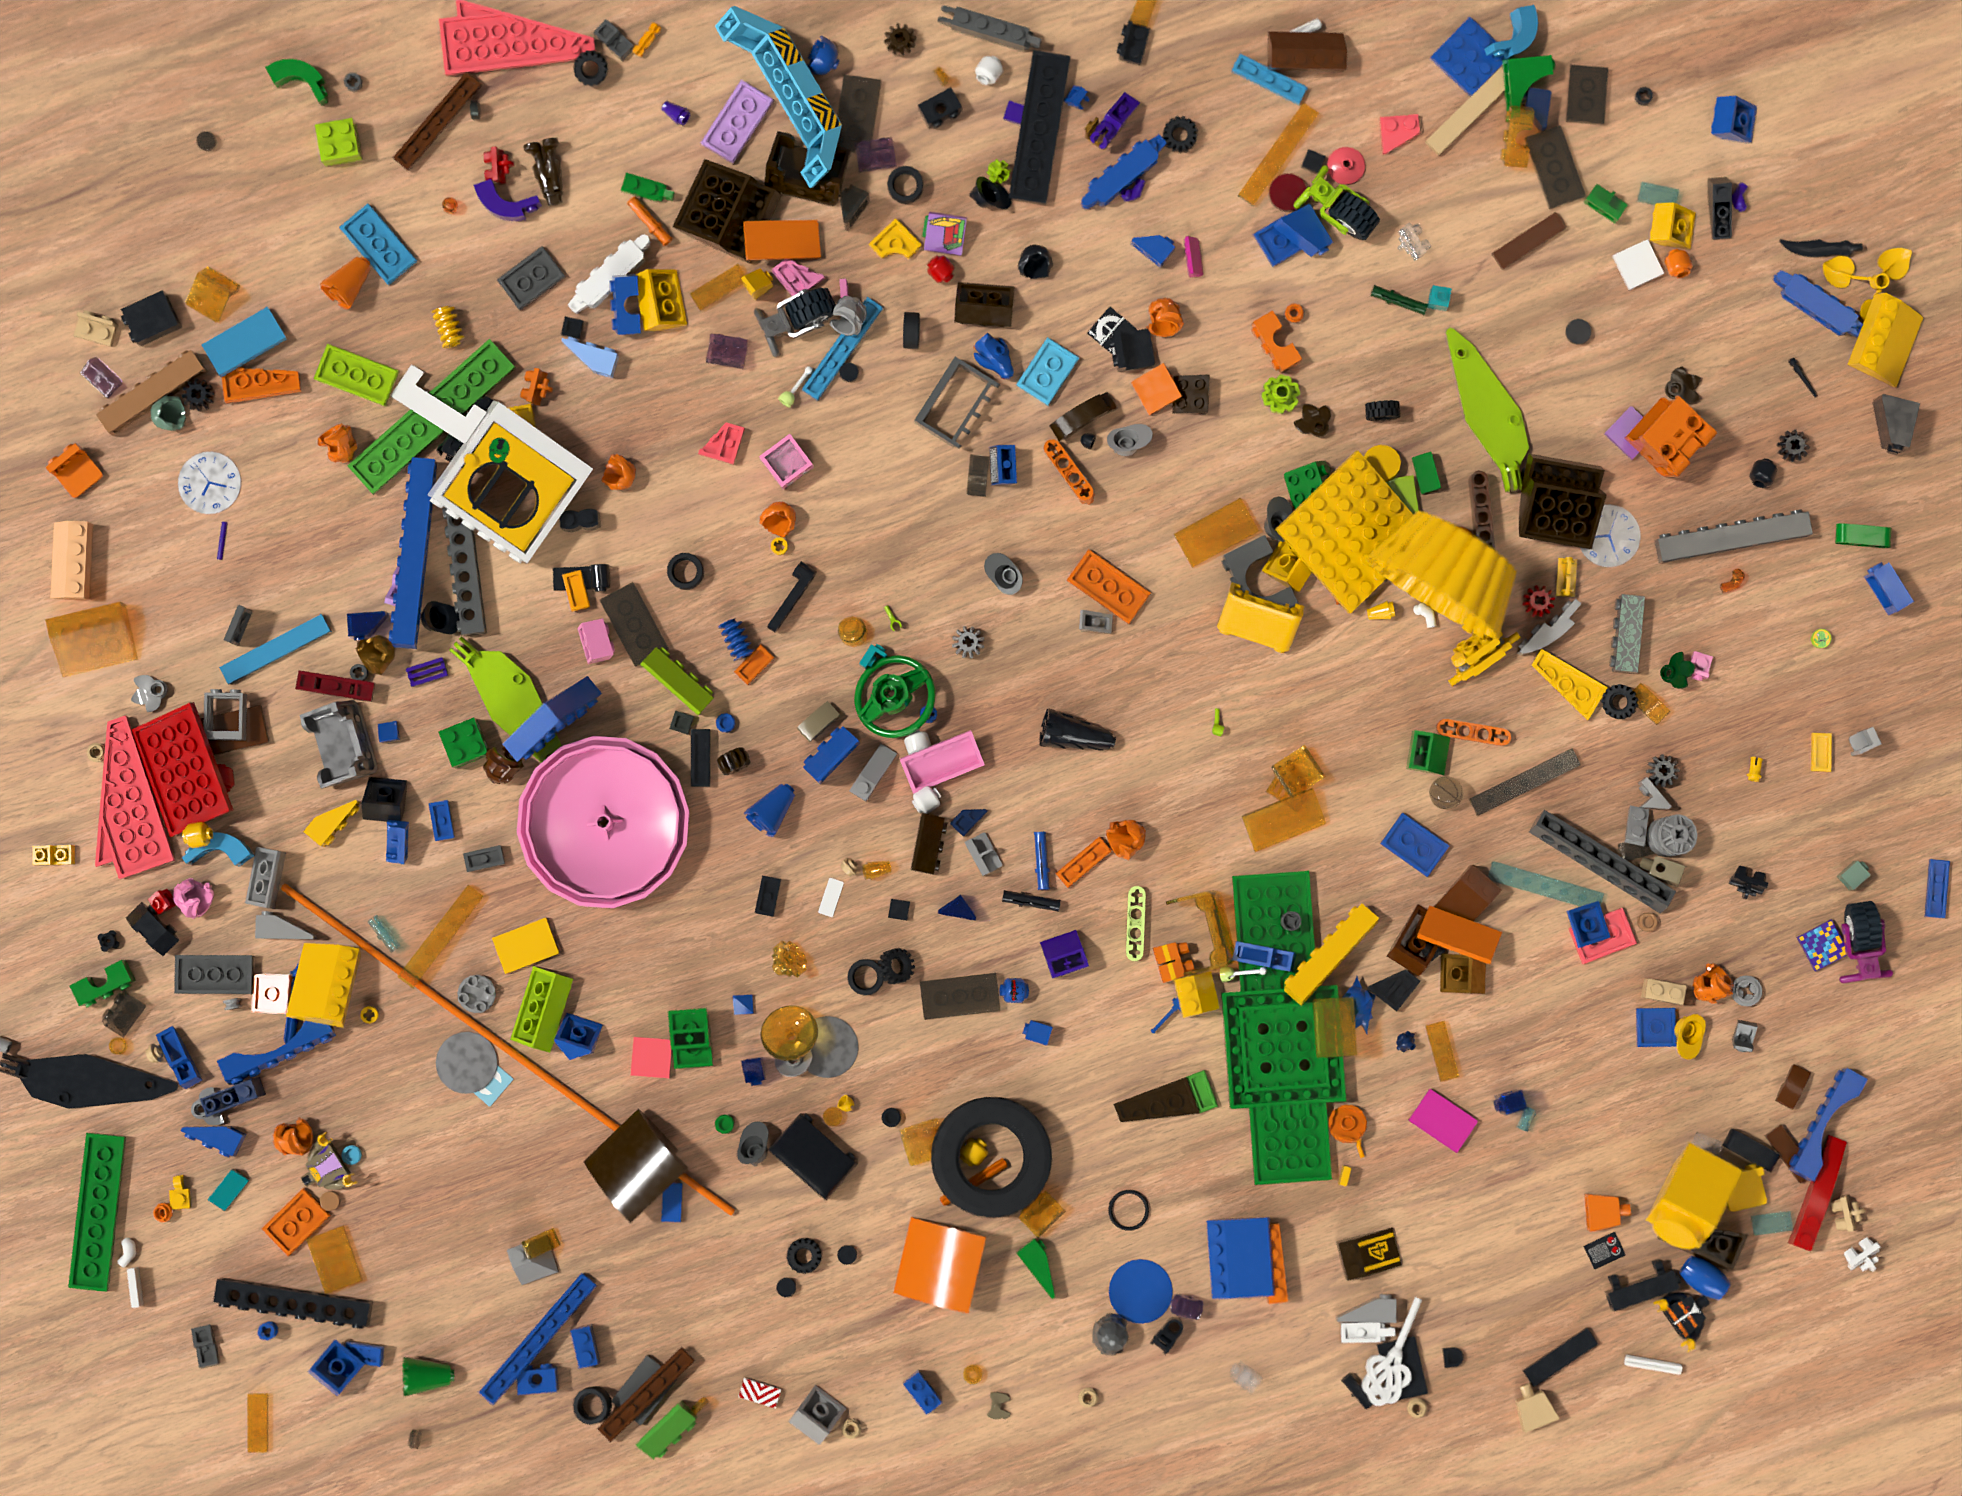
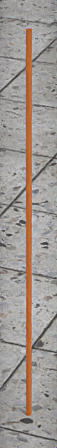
(488, 1035)

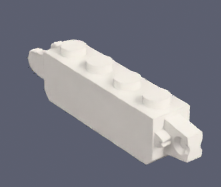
(623, 262)

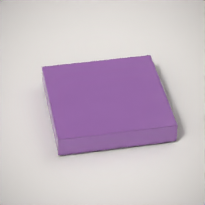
(1620, 430)

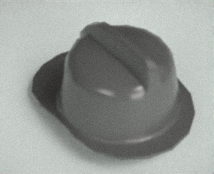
(1277, 512)
(1004, 573)
(753, 1144)

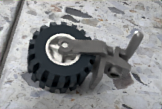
(805, 310)

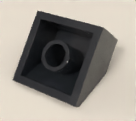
(384, 799)

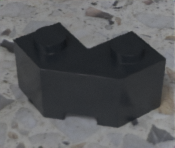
(157, 934)

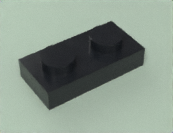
(768, 896)

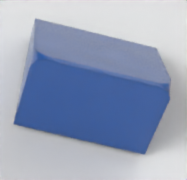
(388, 732)

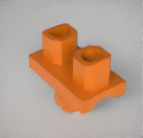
(538, 386)

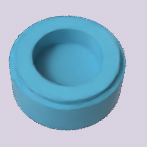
(351, 1154)

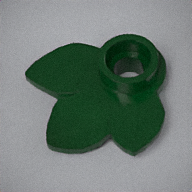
(1679, 670)

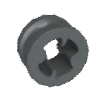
(348, 78)
(356, 667)

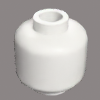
(988, 70)
(917, 741)
(926, 800)

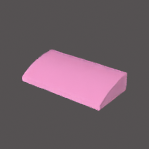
(942, 761)

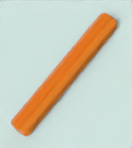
(982, 1176)

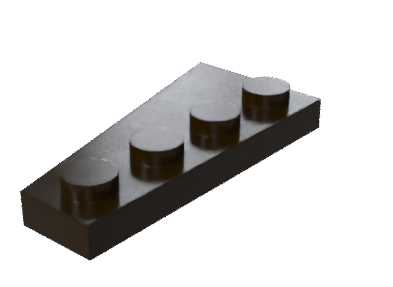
(1160, 1102)

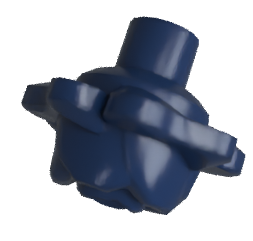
(1406, 1041)

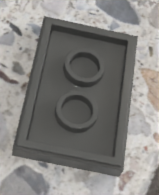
(531, 278)
(638, 1377)

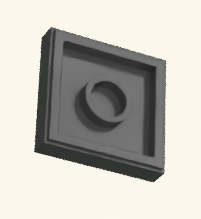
(238, 625)

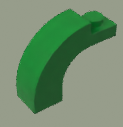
(293, 69)

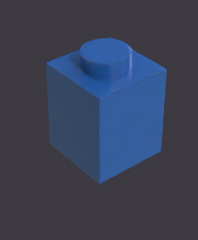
(1037, 1032)

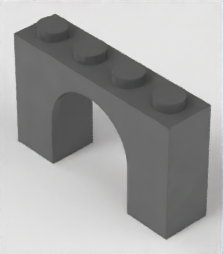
(1244, 556)

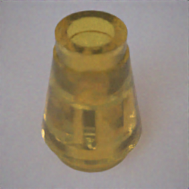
(875, 869)

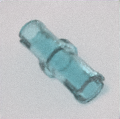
(383, 933)

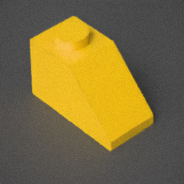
(757, 283)

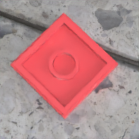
(651, 1057)

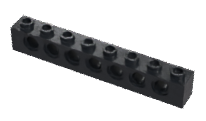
(224, 1297)

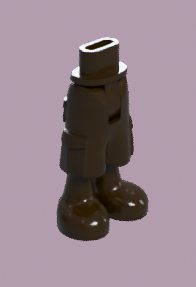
(547, 173)

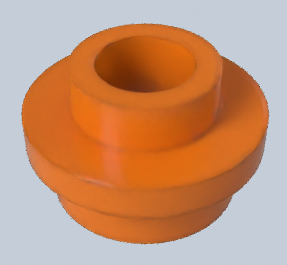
(1296, 307)
(158, 1212)

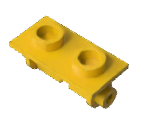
(1566, 577)

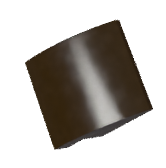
(720, 205)
(1561, 501)
(635, 1165)

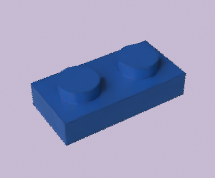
(441, 820)

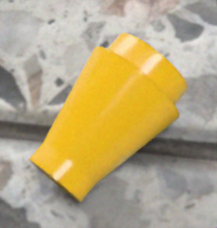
(1382, 611)

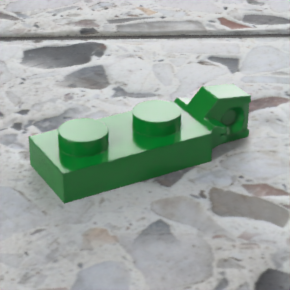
(646, 188)

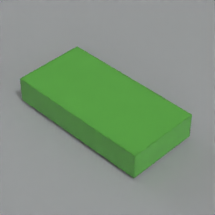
(1201, 1091)

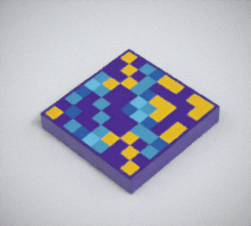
(1822, 945)

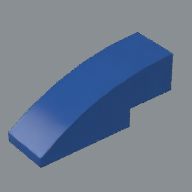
(1264, 956)
(178, 1057)

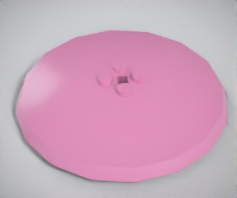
(564, 812)

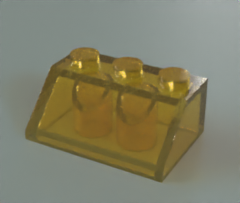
(1335, 1027)

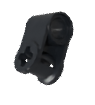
(1167, 1336)

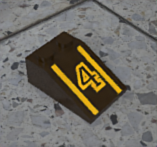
(1368, 1254)

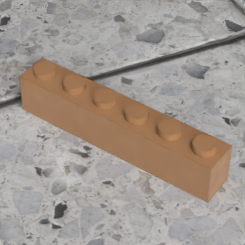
(143, 395)

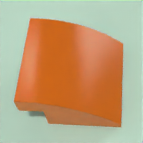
(939, 1265)

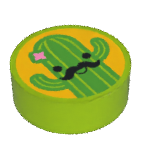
(1820, 638)

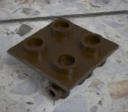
(1195, 394)

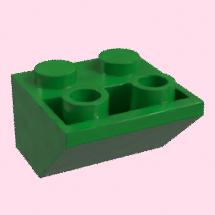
(1428, 752)

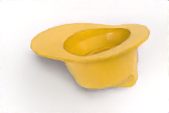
(1690, 1035)

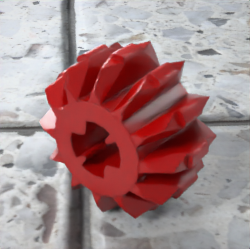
(1538, 594)

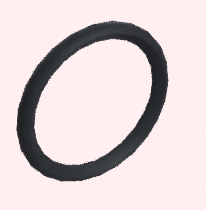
(1111, 1206)

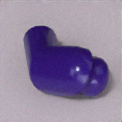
(1133, 193)
(1738, 199)

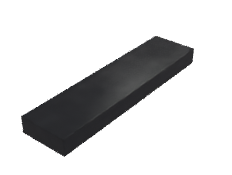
(1560, 1357)

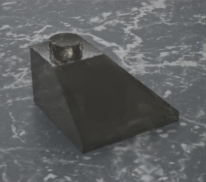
(853, 203)

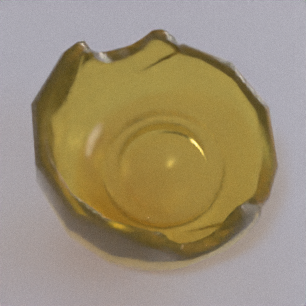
(852, 631)

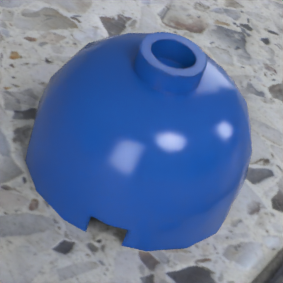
(823, 57)

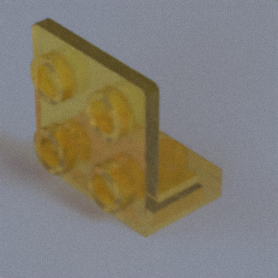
(211, 293)
(918, 1140)

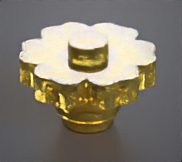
(788, 959)

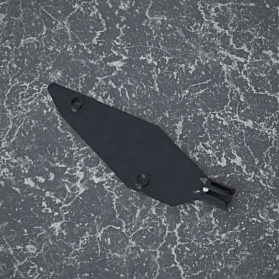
(84, 1080)

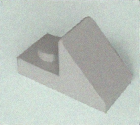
(1095, 622)
(1656, 799)

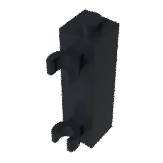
(1642, 1289)

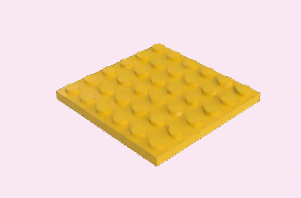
(1342, 526)

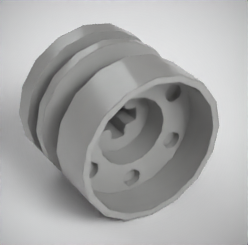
(1663, 837)

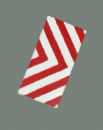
(759, 1392)

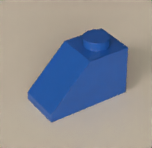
(1154, 248)

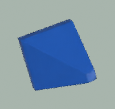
(743, 1004)

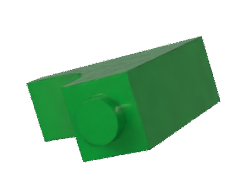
(1521, 74)

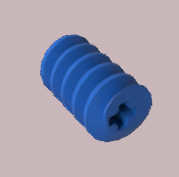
(736, 639)

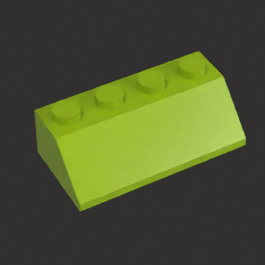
(677, 680)
(541, 1009)

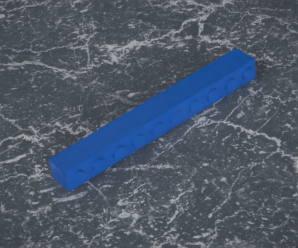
(414, 554)

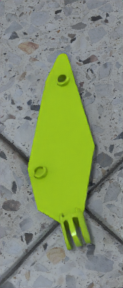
(1489, 410)
(504, 690)

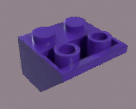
(1064, 954)

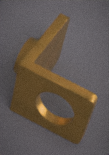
(1090, 128)

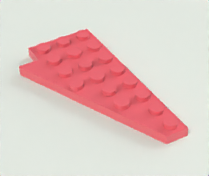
(496, 40)
(129, 818)

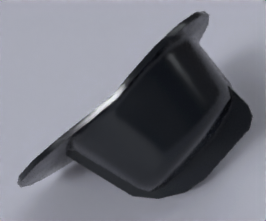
(990, 194)
(440, 617)

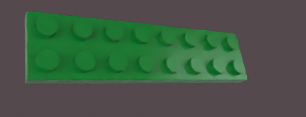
(97, 1212)

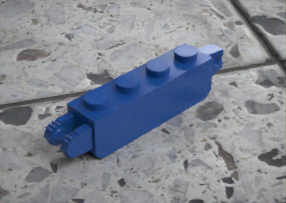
(1124, 173)
(1818, 304)

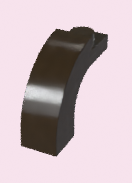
(1082, 415)

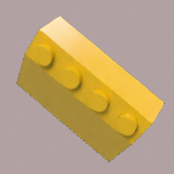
(1885, 339)
(324, 983)

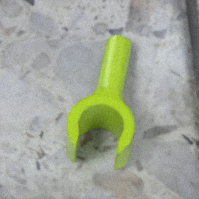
(892, 619)
(1217, 729)

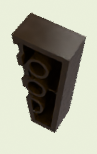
(1720, 1248)

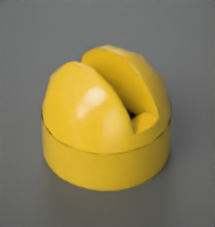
(845, 1103)

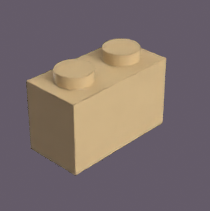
(1663, 991)

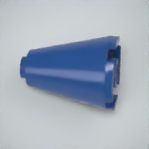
(771, 809)

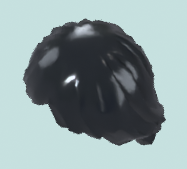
(1035, 262)

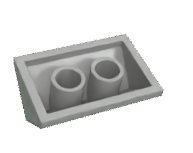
(265, 878)

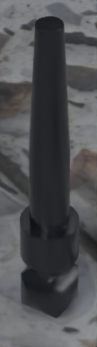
(1797, 369)

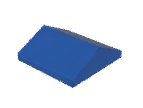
(1588, 924)

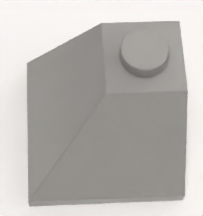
(531, 1269)

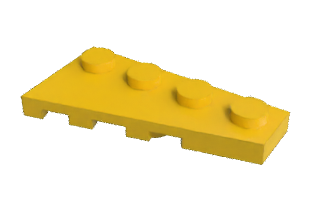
(1572, 684)

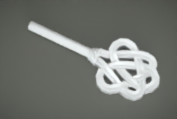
(1394, 1355)

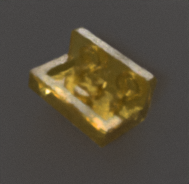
(1041, 1214)

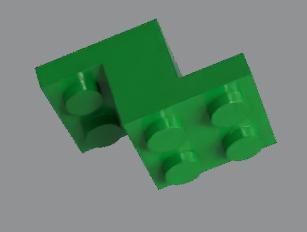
(690, 1038)

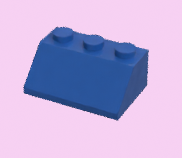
(830, 754)

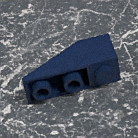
(233, 1096)

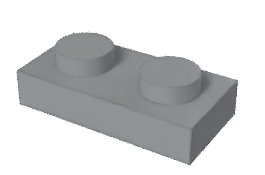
(1636, 825)

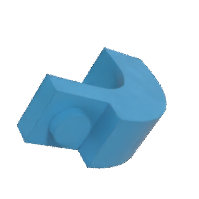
(1524, 31)
(235, 849)

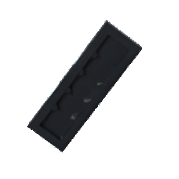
(700, 757)

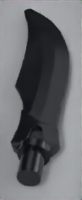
(1820, 248)

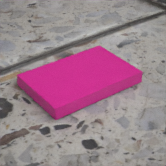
(1442, 1120)

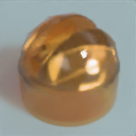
(450, 202)

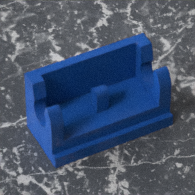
(397, 841)

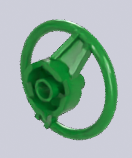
(903, 687)

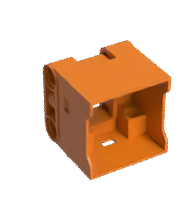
(1670, 436)

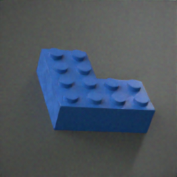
(552, 717)

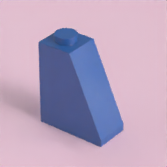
(1305, 231)

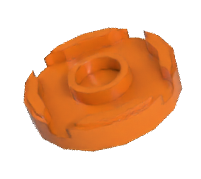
(1347, 1123)

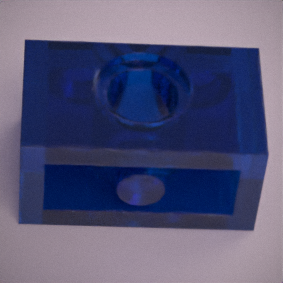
(1510, 1102)

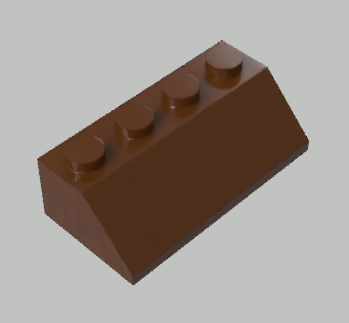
(1307, 51)

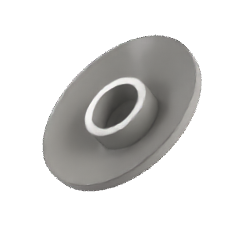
(789, 1069)

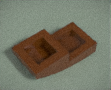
(1793, 1086)

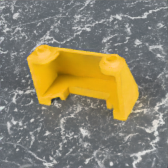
(1259, 619)

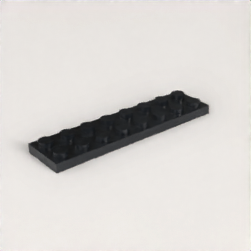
(1039, 127)

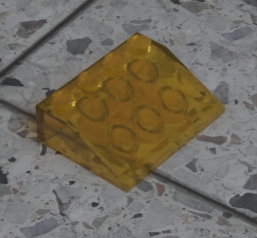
(92, 638)

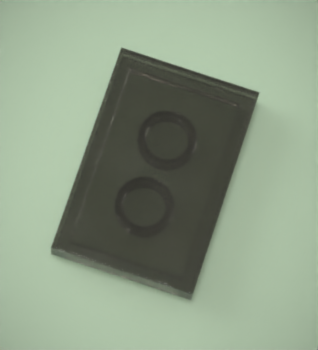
(1586, 94)

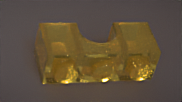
(1518, 119)

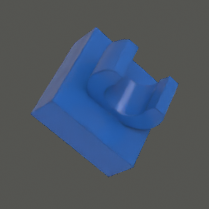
(1075, 96)

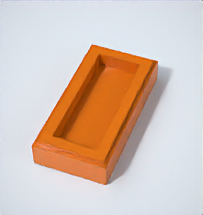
(754, 664)

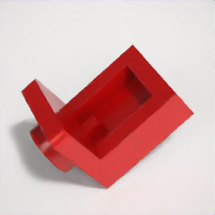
(162, 901)

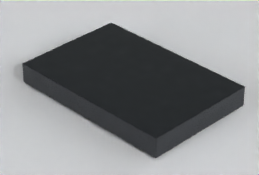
(1410, 1359)

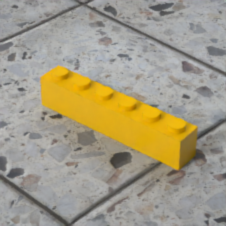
(1331, 954)

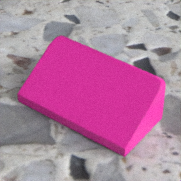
(1193, 256)

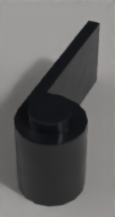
(594, 576)

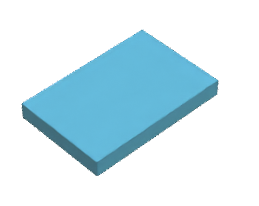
(1047, 371)

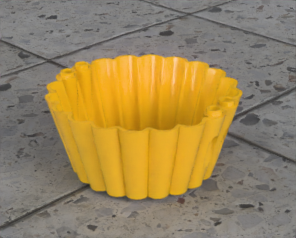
(1448, 572)

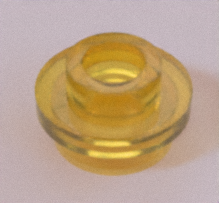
(968, 1369)

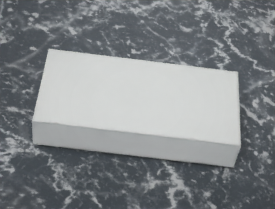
(135, 1287)

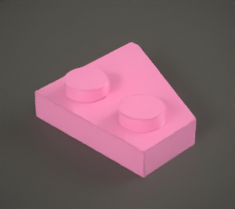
(795, 276)

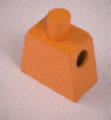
(1604, 1211)

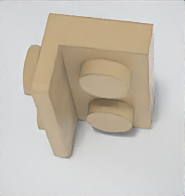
(95, 329)

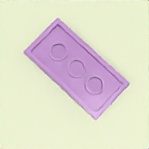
(737, 121)

